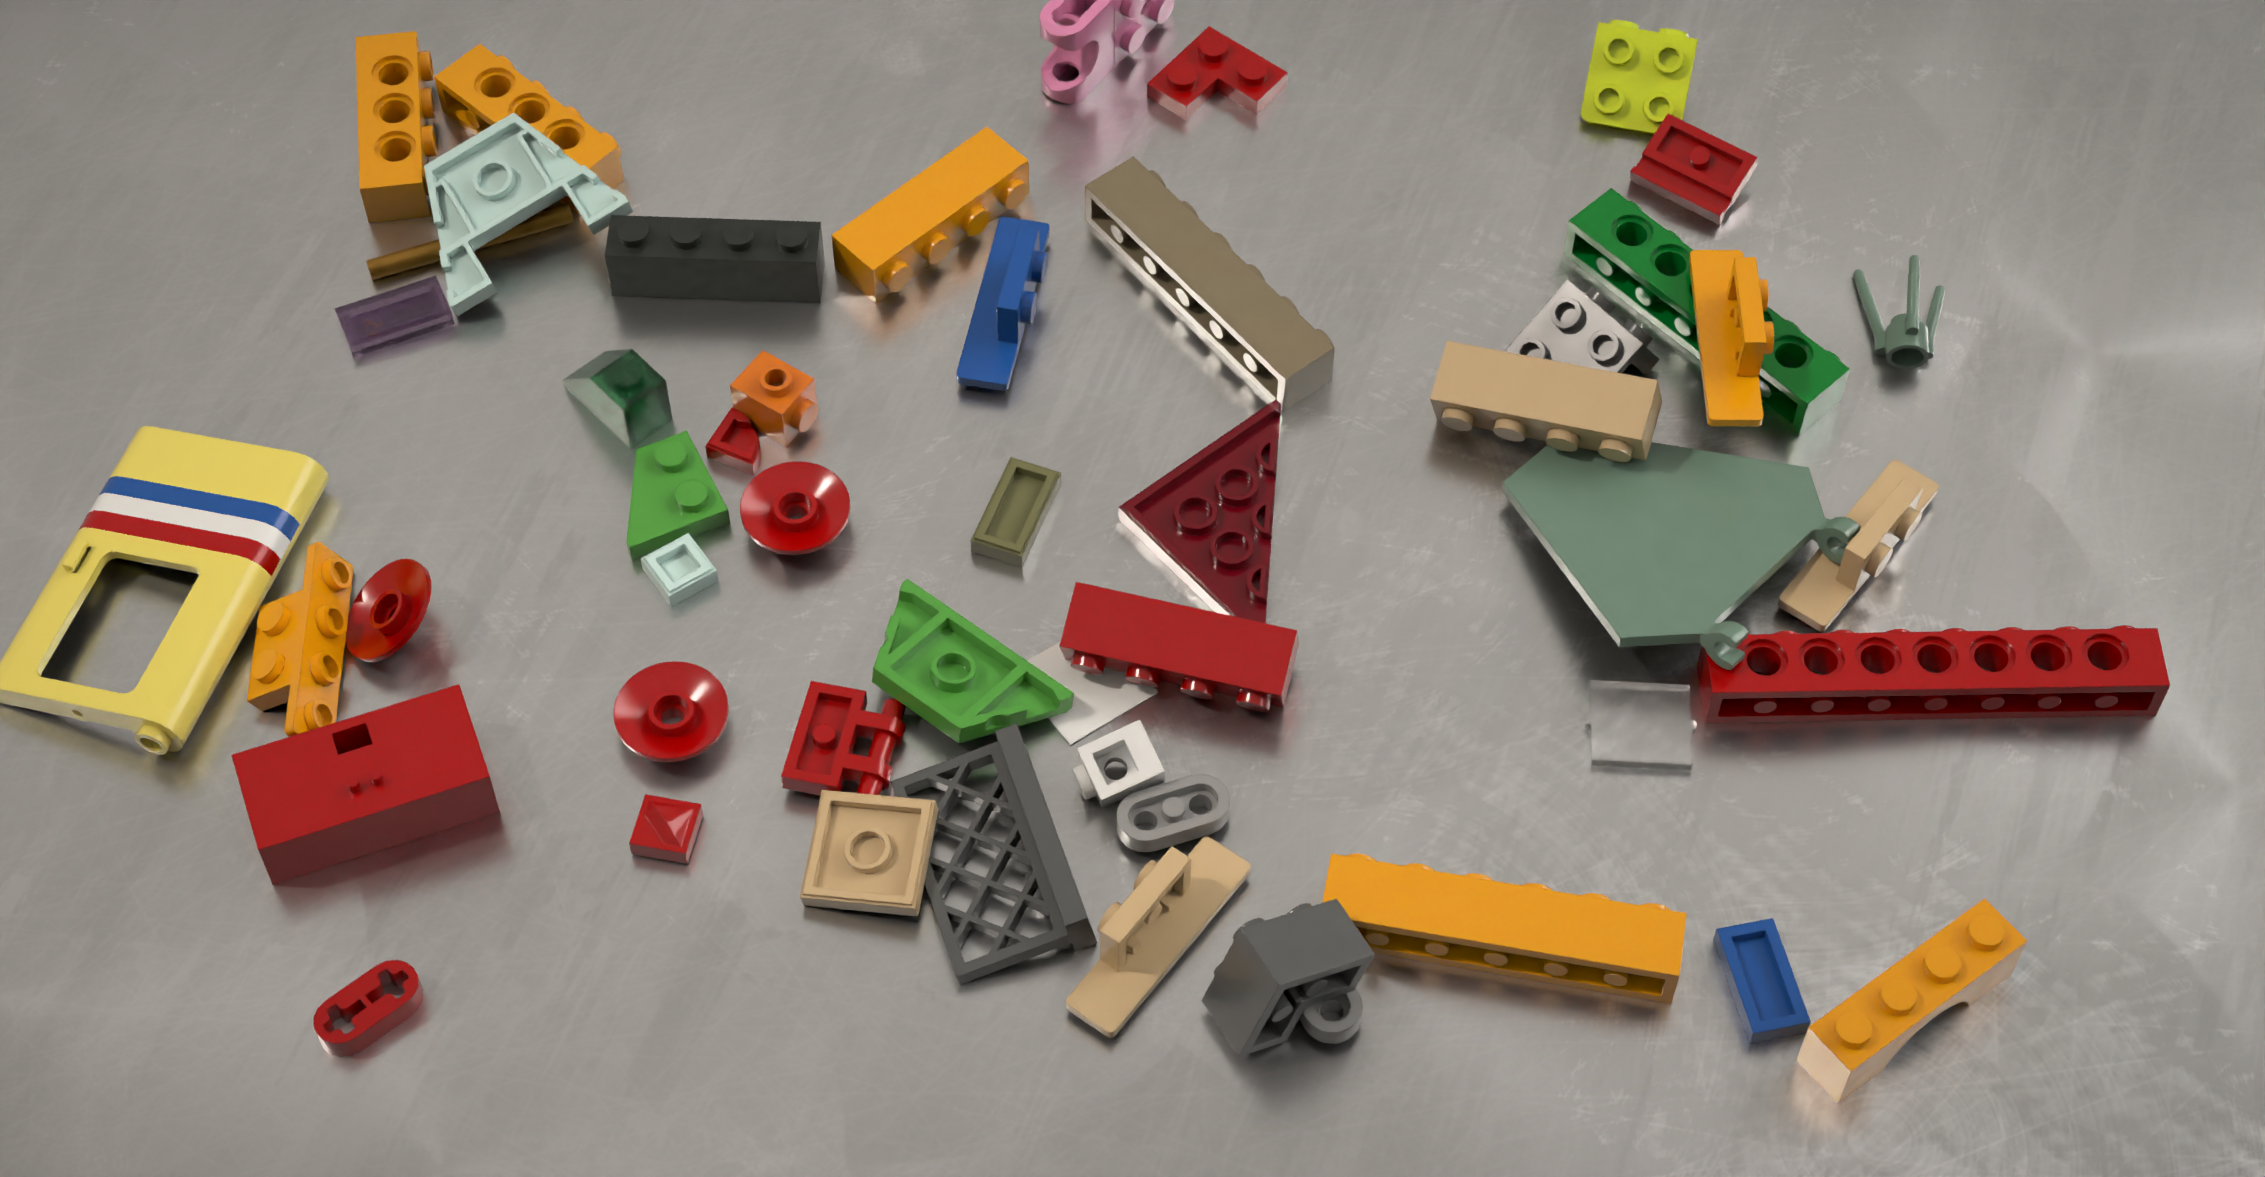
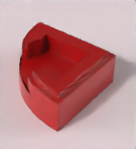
(735, 443)

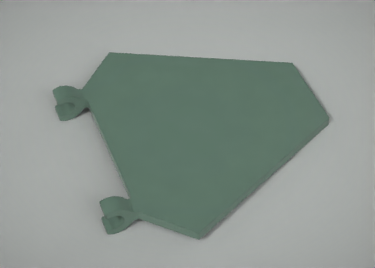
(1672, 538)

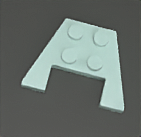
(496, 185)

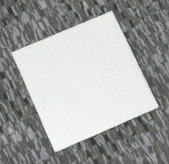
(1096, 697)

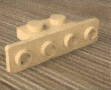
(1886, 515)
(1154, 929)

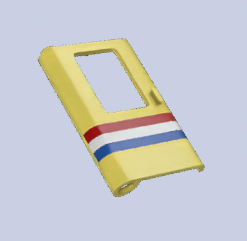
(183, 507)

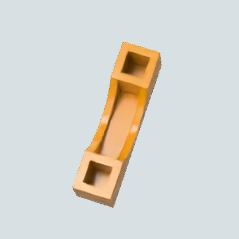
(1875, 1022)

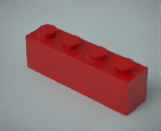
(1180, 646)

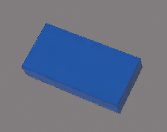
(1761, 981)

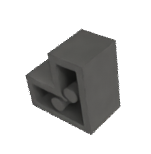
(1281, 969)

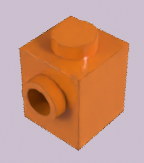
(775, 398)

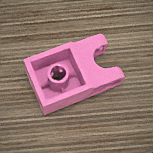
(1093, 39)

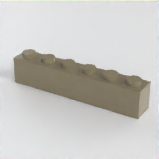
(1209, 283)

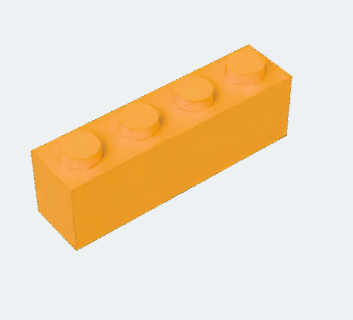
(931, 215)

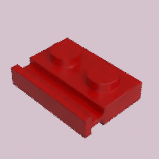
(1694, 169)

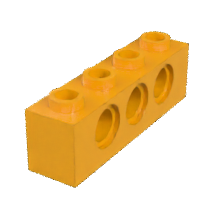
(487, 88)
(394, 126)

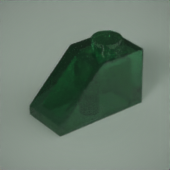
(623, 394)

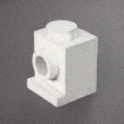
(1128, 746)

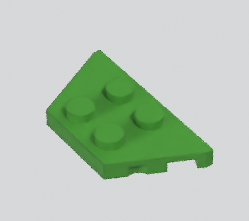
(959, 673)

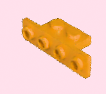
(1730, 334)
(303, 644)

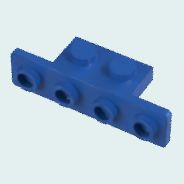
(1004, 303)

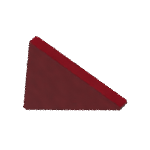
(1216, 517)

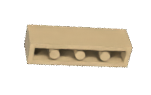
(1546, 401)

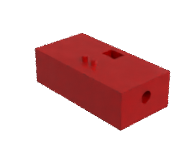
(365, 784)

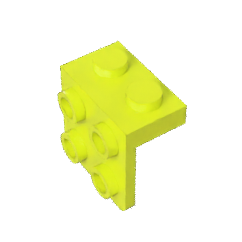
(1637, 76)

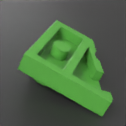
(671, 496)

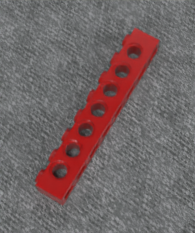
(2129, 685)

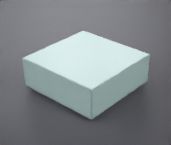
(679, 569)

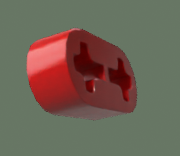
(368, 1008)

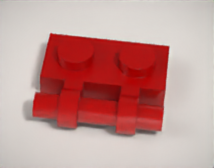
(827, 735)

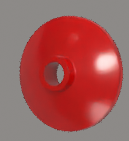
(793, 491)
(388, 610)
(666, 693)

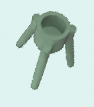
(1907, 339)

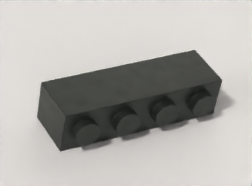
(715, 258)

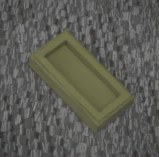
(1016, 512)

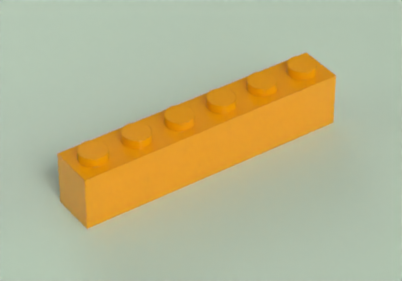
(1511, 927)

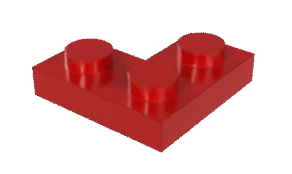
(1216, 65)

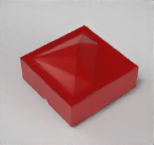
(666, 829)

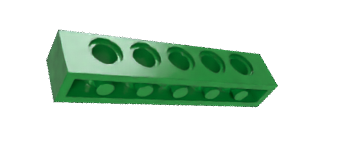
(1652, 275)

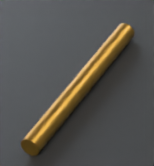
(429, 252)

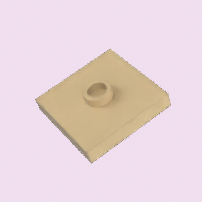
(869, 853)

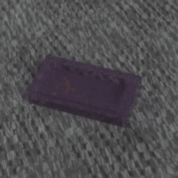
(394, 316)

